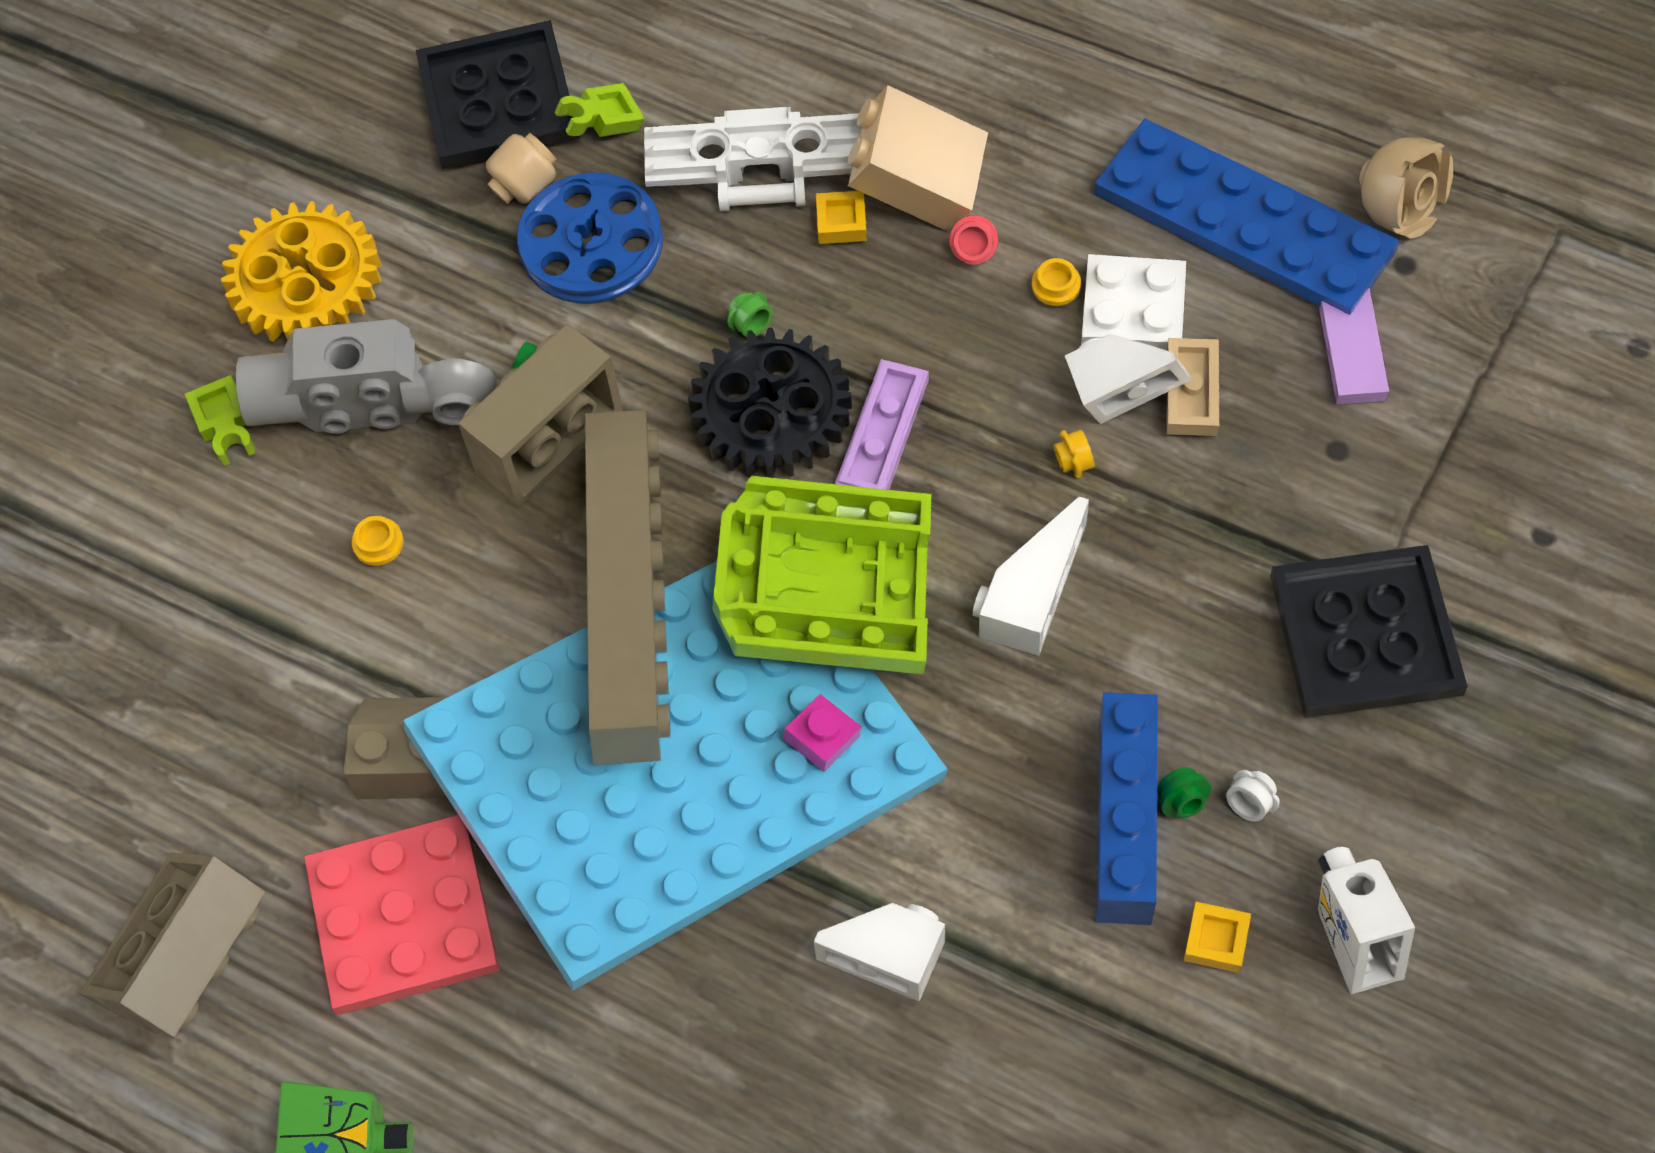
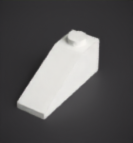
(1030, 583)

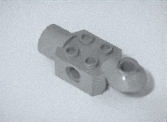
(355, 380)

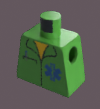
(337, 1122)

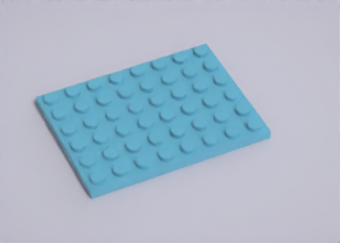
(645, 848)

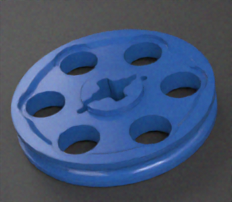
(602, 250)

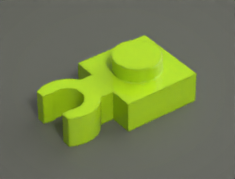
(605, 108)
(219, 417)

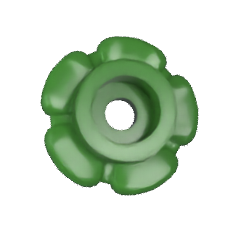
(749, 313)

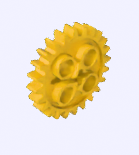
(271, 288)

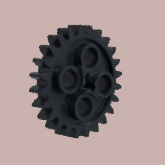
(770, 403)

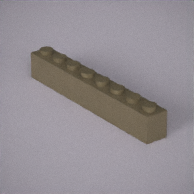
(622, 590)

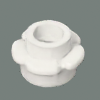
(1252, 795)

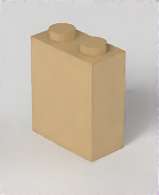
(917, 158)

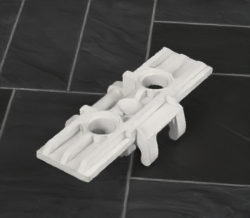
(750, 139)

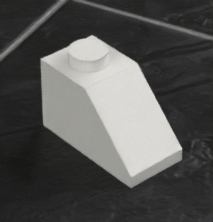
(1122, 374)
(886, 947)

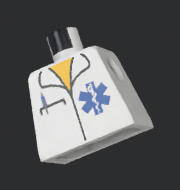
(1363, 921)

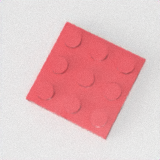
(400, 914)

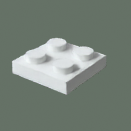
(1134, 299)

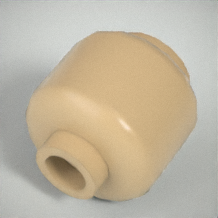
(520, 169)

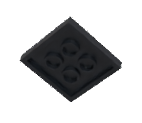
(493, 89)
(1367, 631)

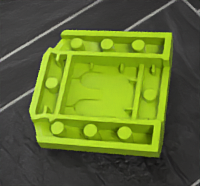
(825, 574)

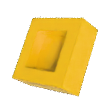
(841, 217)
(1217, 937)

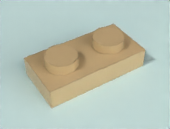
(1195, 405)

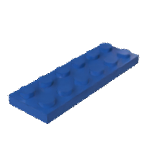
(1246, 217)

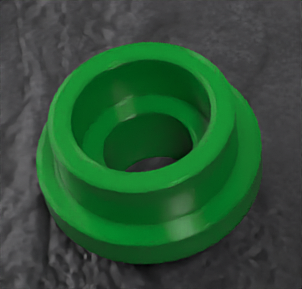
(1183, 793)

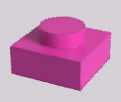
(822, 732)

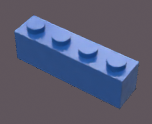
(1127, 809)

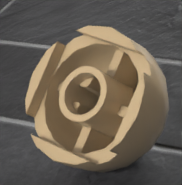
(1405, 184)

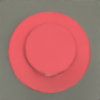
(973, 239)

